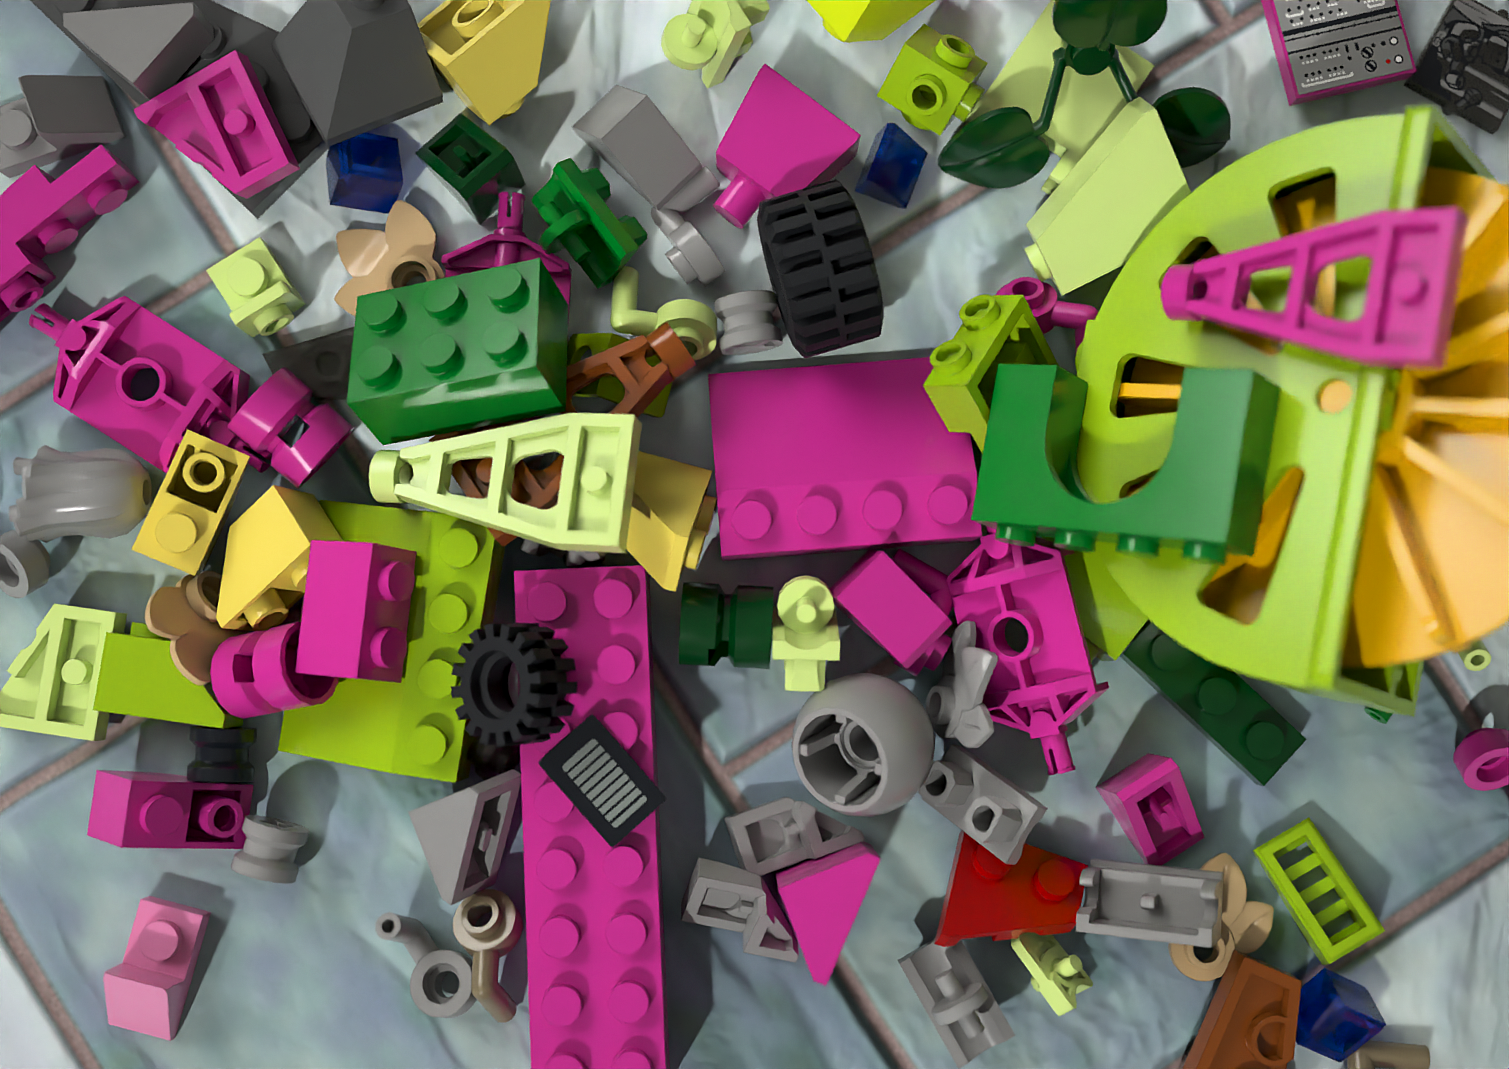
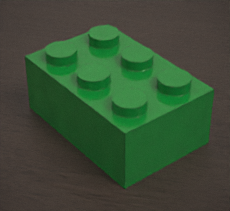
(459, 353)

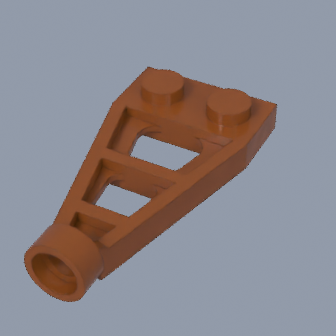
(641, 387)

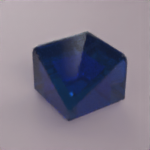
(364, 173)
(1336, 1016)

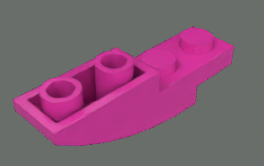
(44, 217)

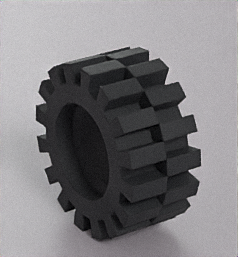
(486, 684)

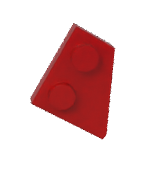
(1008, 899)

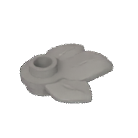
(957, 699)

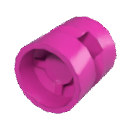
(273, 413)
(257, 674)

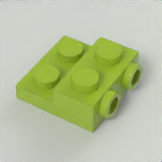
(965, 368)

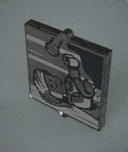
(1467, 64)

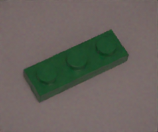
(1215, 703)

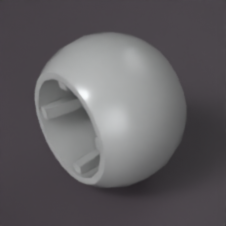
(863, 745)

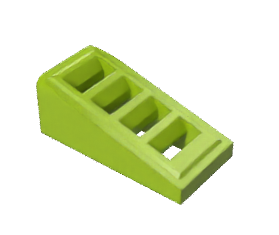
(1365, 924)

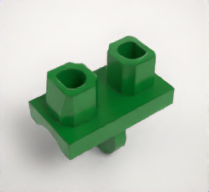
(583, 223)

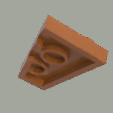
(1249, 1019)

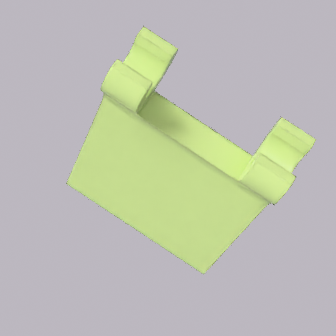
(1084, 102)

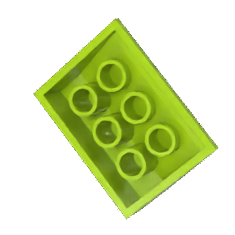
(412, 723)

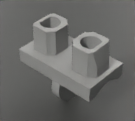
(982, 803)
(956, 1000)

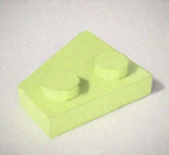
(58, 675)

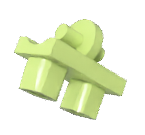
(712, 35)
(805, 632)

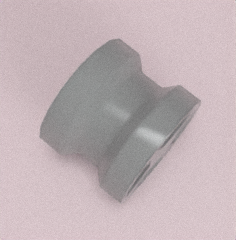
(748, 322)
(270, 849)

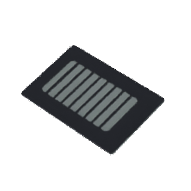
(602, 780)

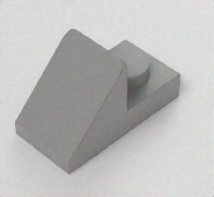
(56, 121)

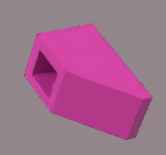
(167, 811)

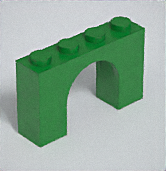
(1198, 502)

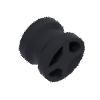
(221, 754)

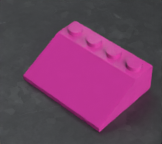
(837, 461)

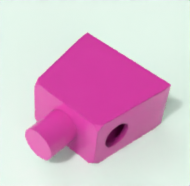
(778, 146)

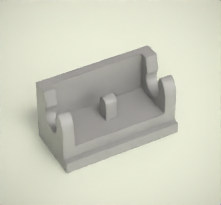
(1151, 902)

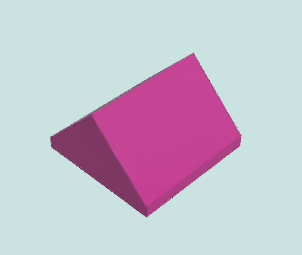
(824, 901)

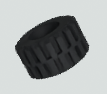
(821, 268)

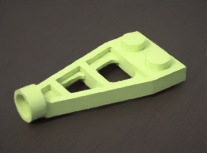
(593, 489)

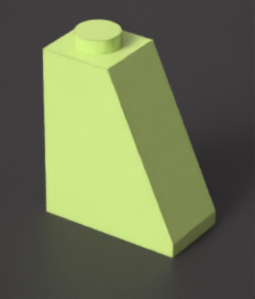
(1107, 201)

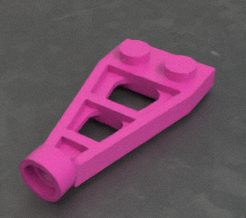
(1407, 296)

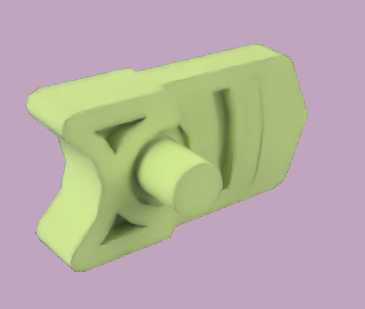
(1052, 970)

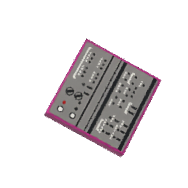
(1337, 46)

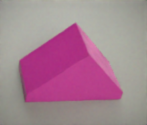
(889, 607)
(1153, 808)

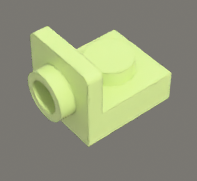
(256, 289)

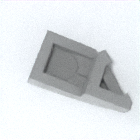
(785, 834)
(741, 903)

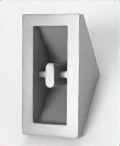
(144, 43)
(638, 144)
(467, 835)

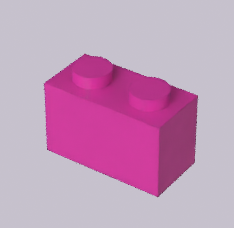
(356, 610)

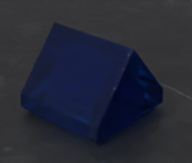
(892, 167)

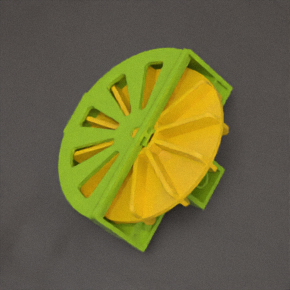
(1379, 481)

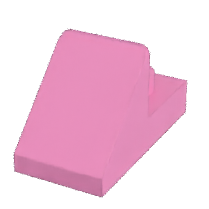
(157, 968)

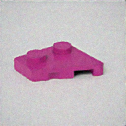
(224, 125)

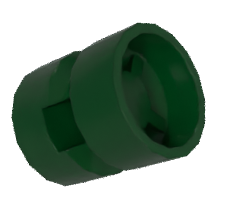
(726, 625)

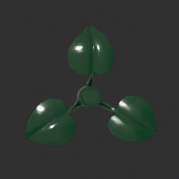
(1007, 147)

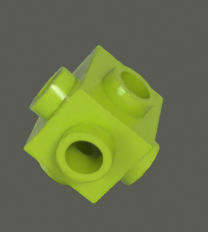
(934, 80)

